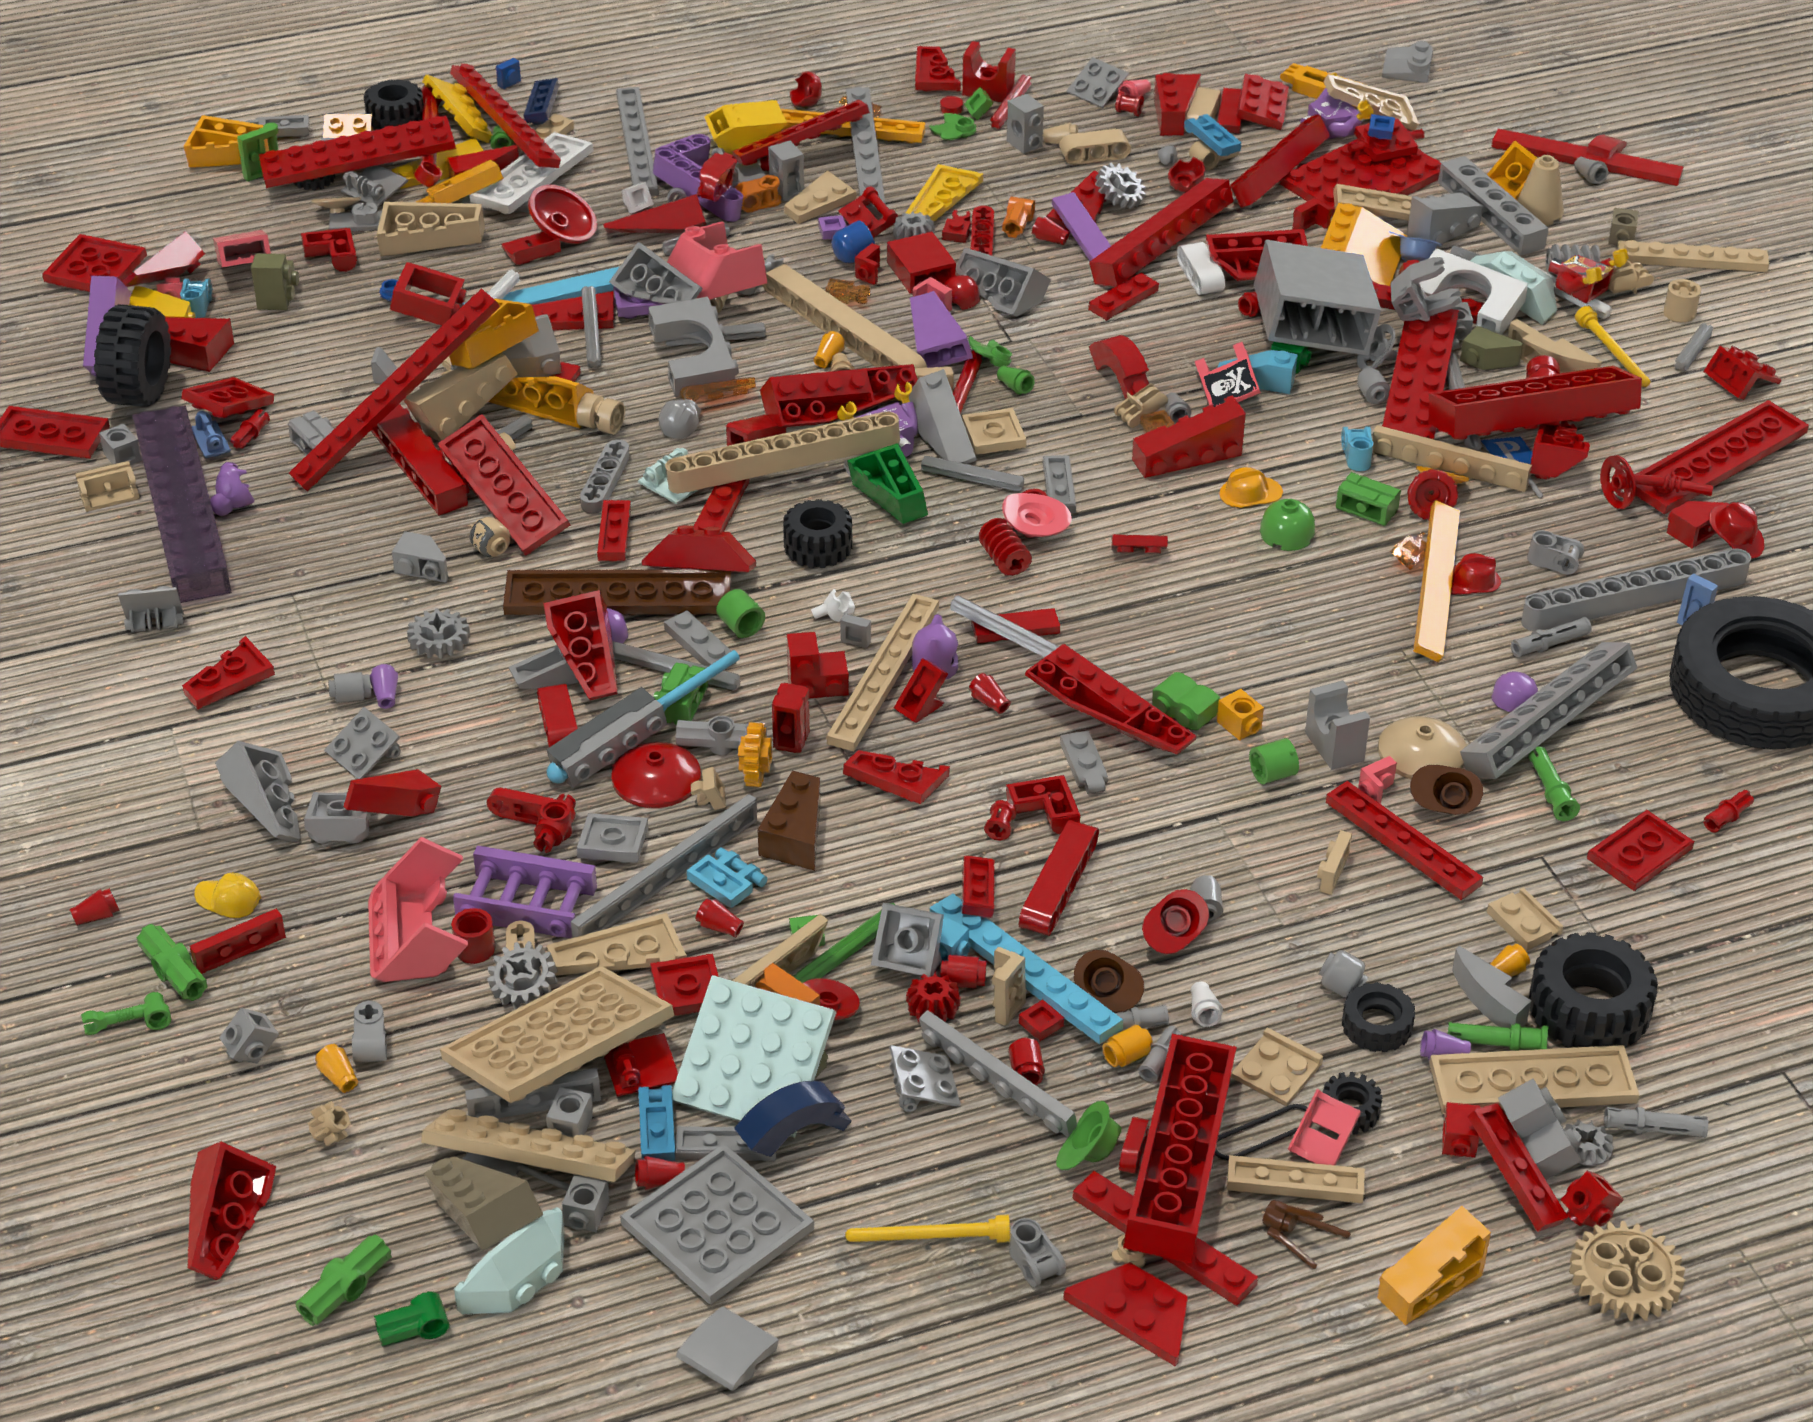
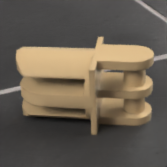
(1630, 278)
(1143, 402)

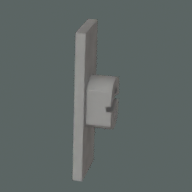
(360, 219)

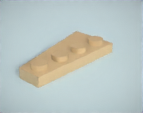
(1381, 101)
(619, 947)

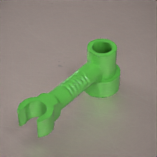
(154, 1011)

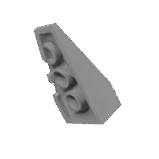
(1003, 283)
(536, 354)
(940, 418)
(261, 784)

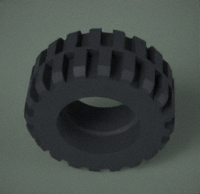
(132, 355)
(1597, 964)

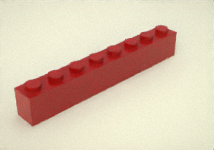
(1161, 232)

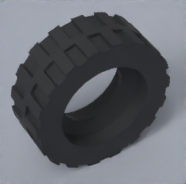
(1378, 1036)

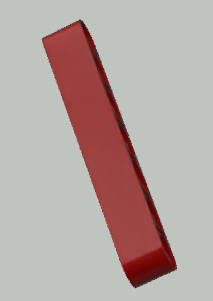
(1279, 160)

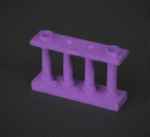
(531, 870)

